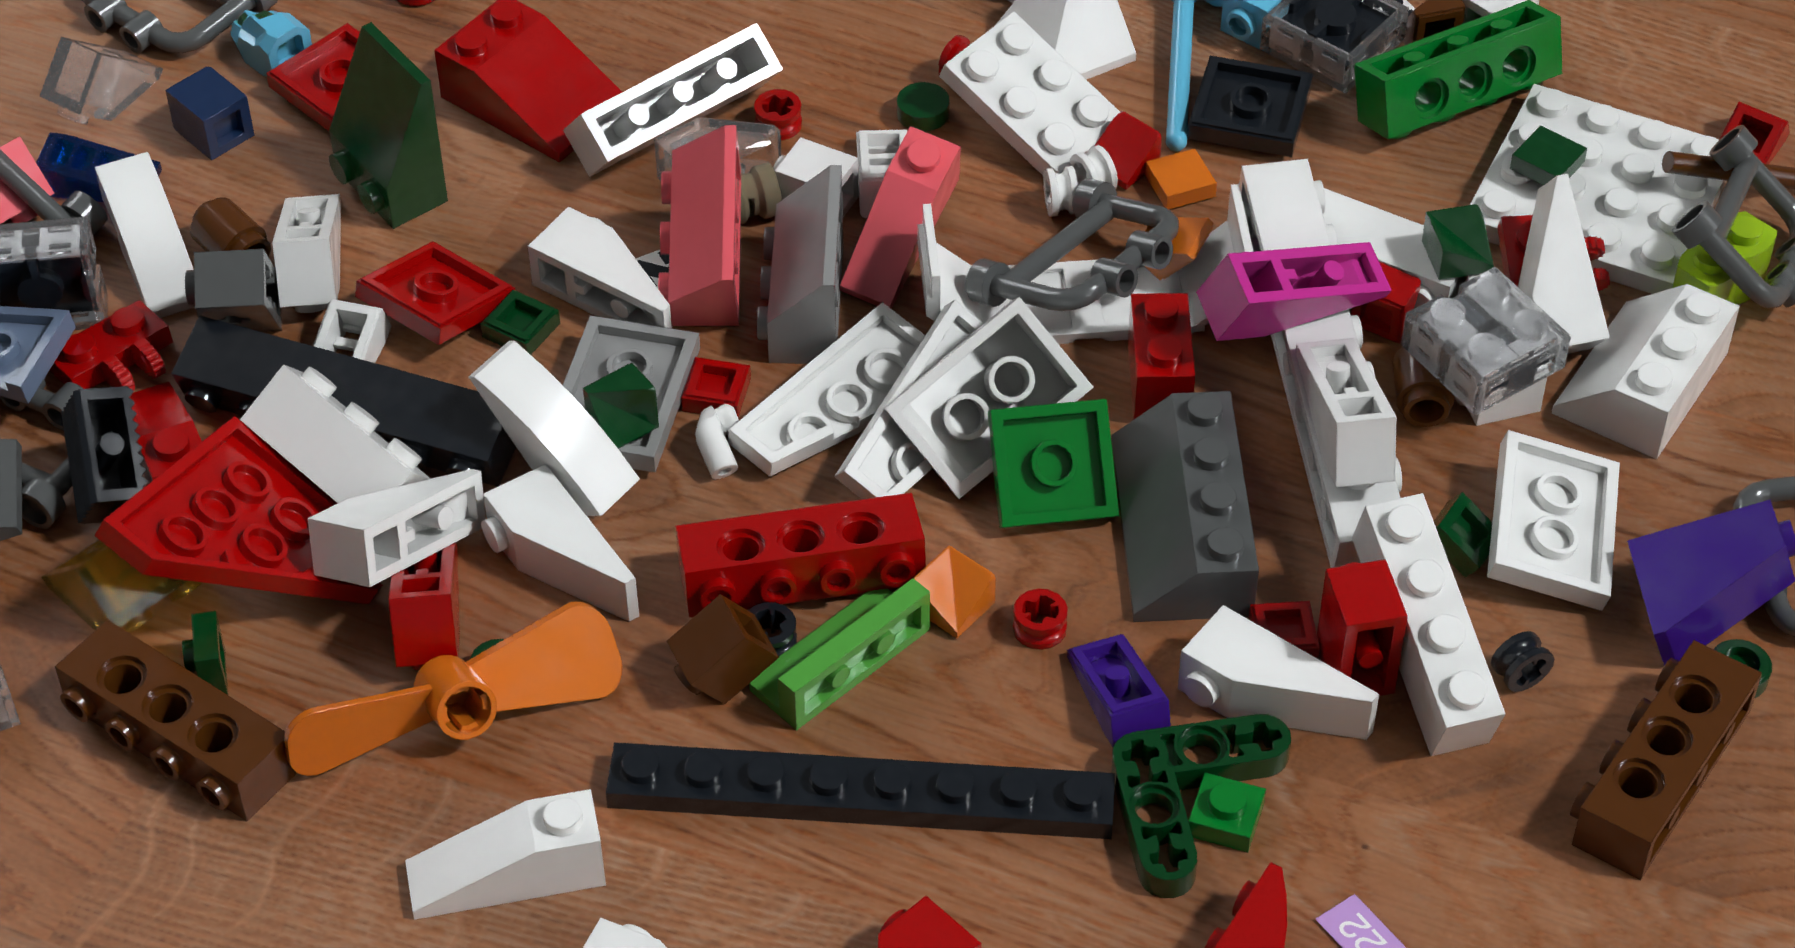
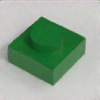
(1226, 812)

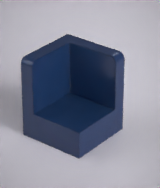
(210, 112)

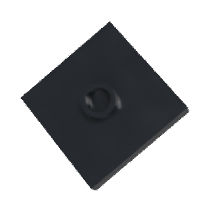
(1250, 106)

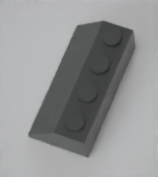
(1185, 510)

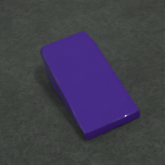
(1119, 687)

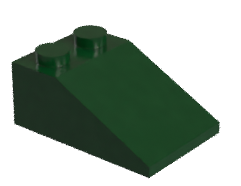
(387, 132)

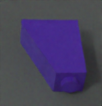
(1711, 573)

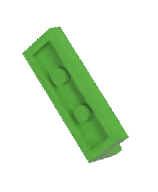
(843, 652)

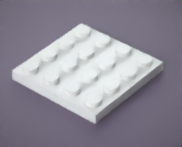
(1616, 190)

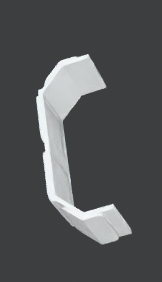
(1106, 318)

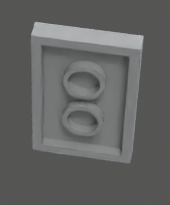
(658, 353)

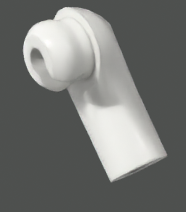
(712, 440)

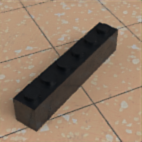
(440, 421)

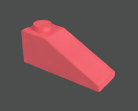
(887, 249)

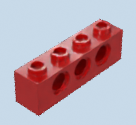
(802, 553)

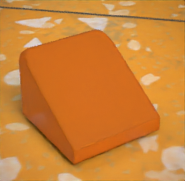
(1186, 245)

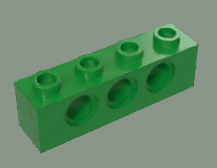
(1458, 69)

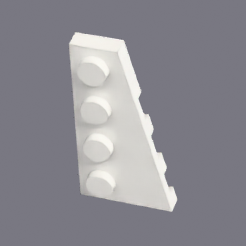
(829, 395)
(883, 456)

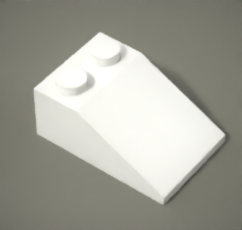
(996, 367)

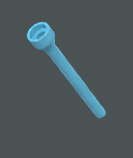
(1179, 74)

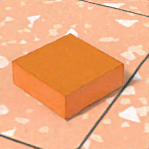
(1180, 179)

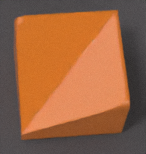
(958, 590)

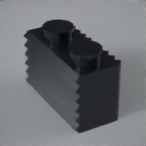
(102, 450)

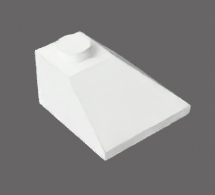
(1084, 32)

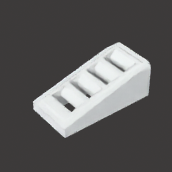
(874, 156)
(353, 318)

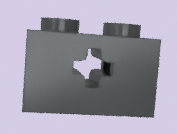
(235, 288)

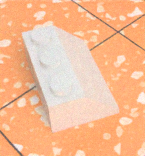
(1650, 367)

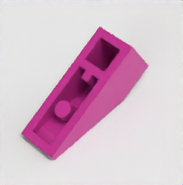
(1288, 287)

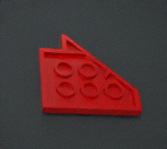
(228, 519)

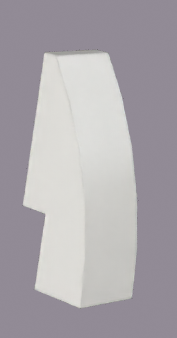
(146, 232)
(553, 428)

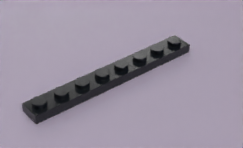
(861, 790)

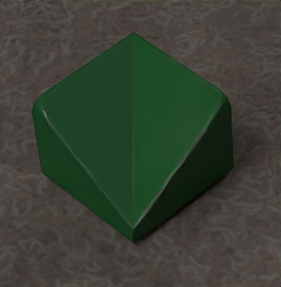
(1457, 241)
(623, 404)

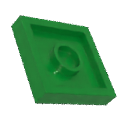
(1053, 463)

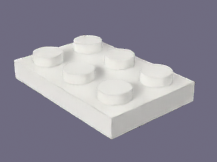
(1029, 94)
(1554, 520)

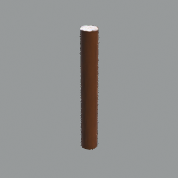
(1706, 167)

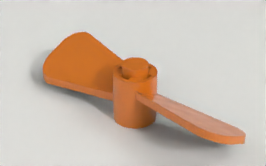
(547, 663)

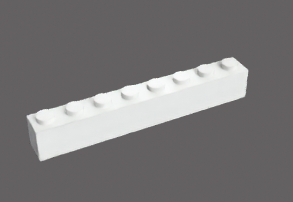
(1286, 213)

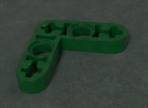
(1172, 771)

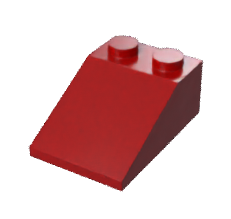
(521, 76)

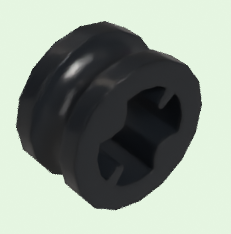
(778, 617)
(1522, 661)

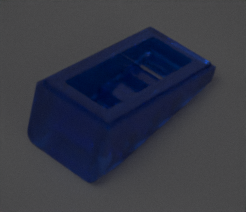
(68, 157)

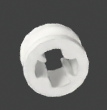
(1094, 165)
(1059, 190)

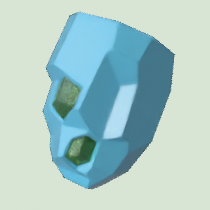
(269, 38)

